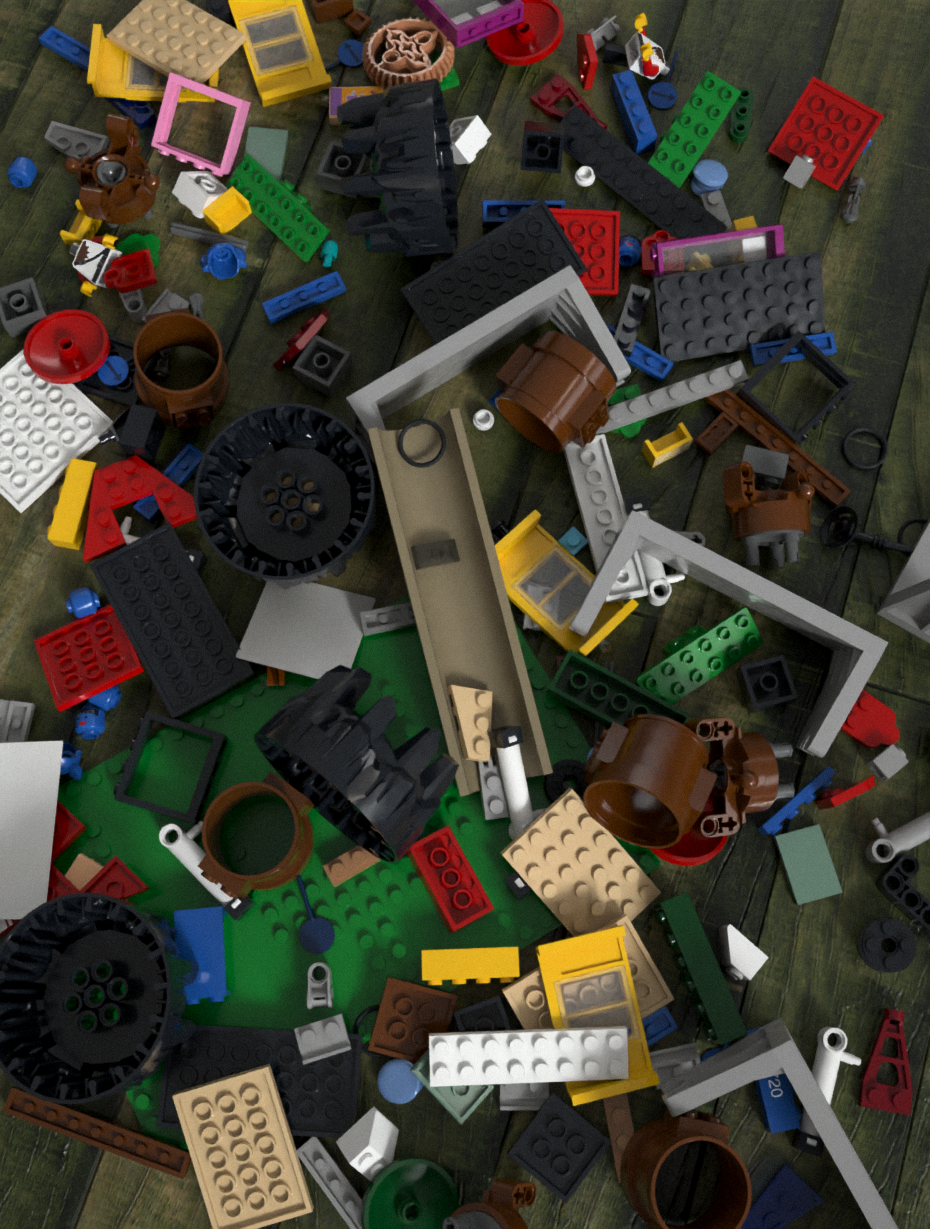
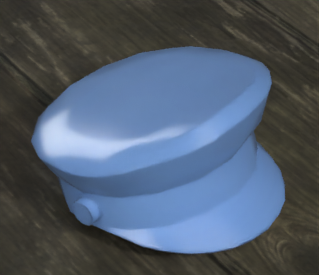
(708, 176)
(397, 1081)

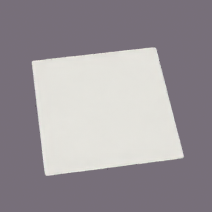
(305, 628)

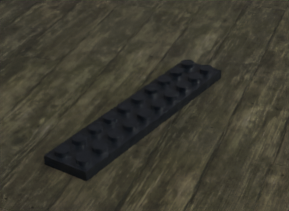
(635, 179)

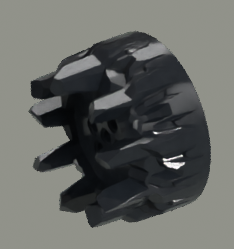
(411, 169)
(253, 460)
(351, 767)
(49, 1042)

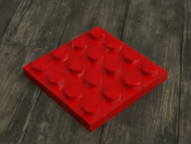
(828, 130)
(596, 241)
(87, 657)

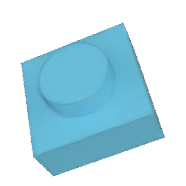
(573, 541)

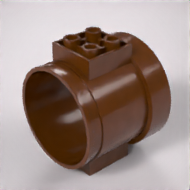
(555, 392)
(185, 407)
(648, 780)
(295, 862)
(656, 1141)

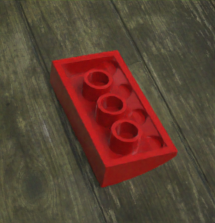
(449, 879)

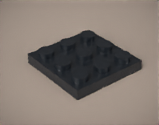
(126, 392)
(559, 1147)

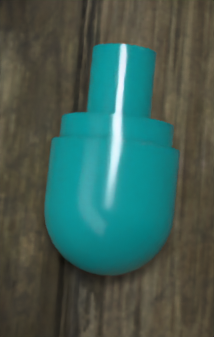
(329, 252)

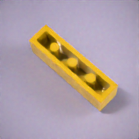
(73, 505)
(470, 964)

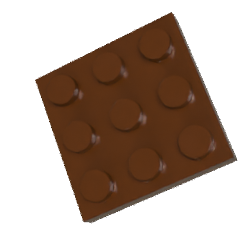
(408, 1016)

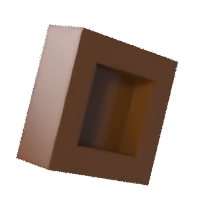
(357, 22)

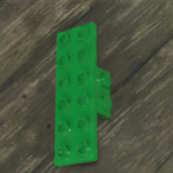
(694, 128)
(279, 207)
(700, 656)

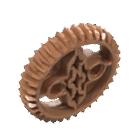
(409, 50)

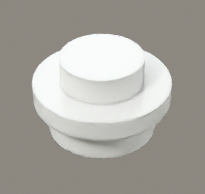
(584, 176)
(483, 419)

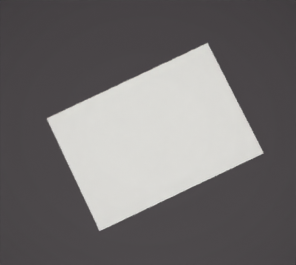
(27, 823)

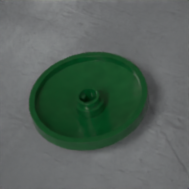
(409, 1196)

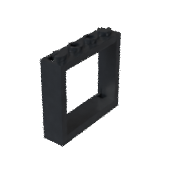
(821, 362)
(206, 778)

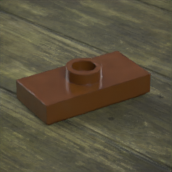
(716, 433)

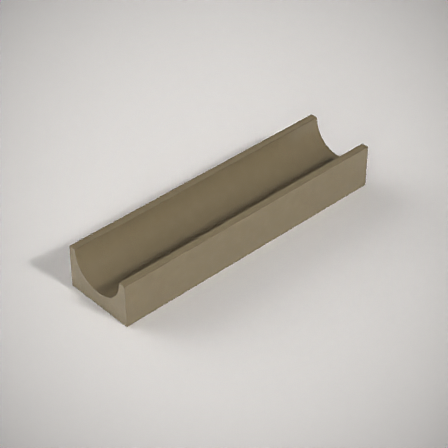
(461, 605)

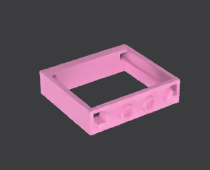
(166, 117)

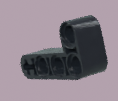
(903, 887)

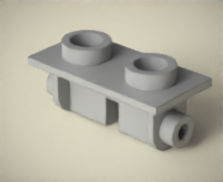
(606, 29)

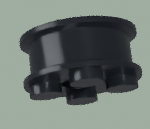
(902, 945)

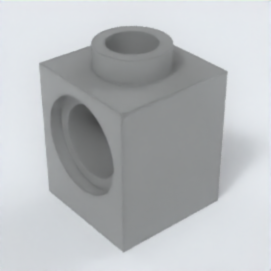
(800, 171)
(888, 762)

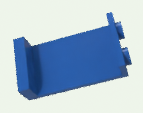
(202, 941)

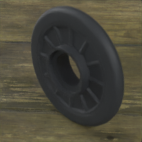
(562, 770)

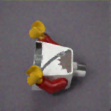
(643, 54)
(93, 260)

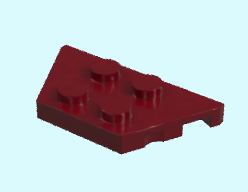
(298, 341)

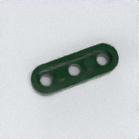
(741, 121)

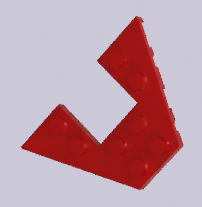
(124, 484)
(112, 880)

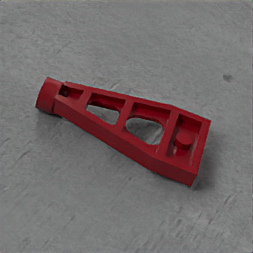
(553, 92)
(882, 1096)

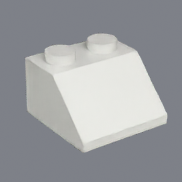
(467, 138)
(198, 190)
(739, 954)
(369, 1143)

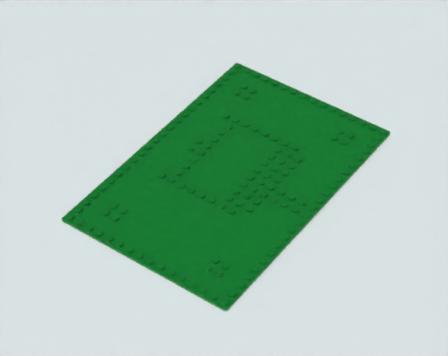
(377, 915)

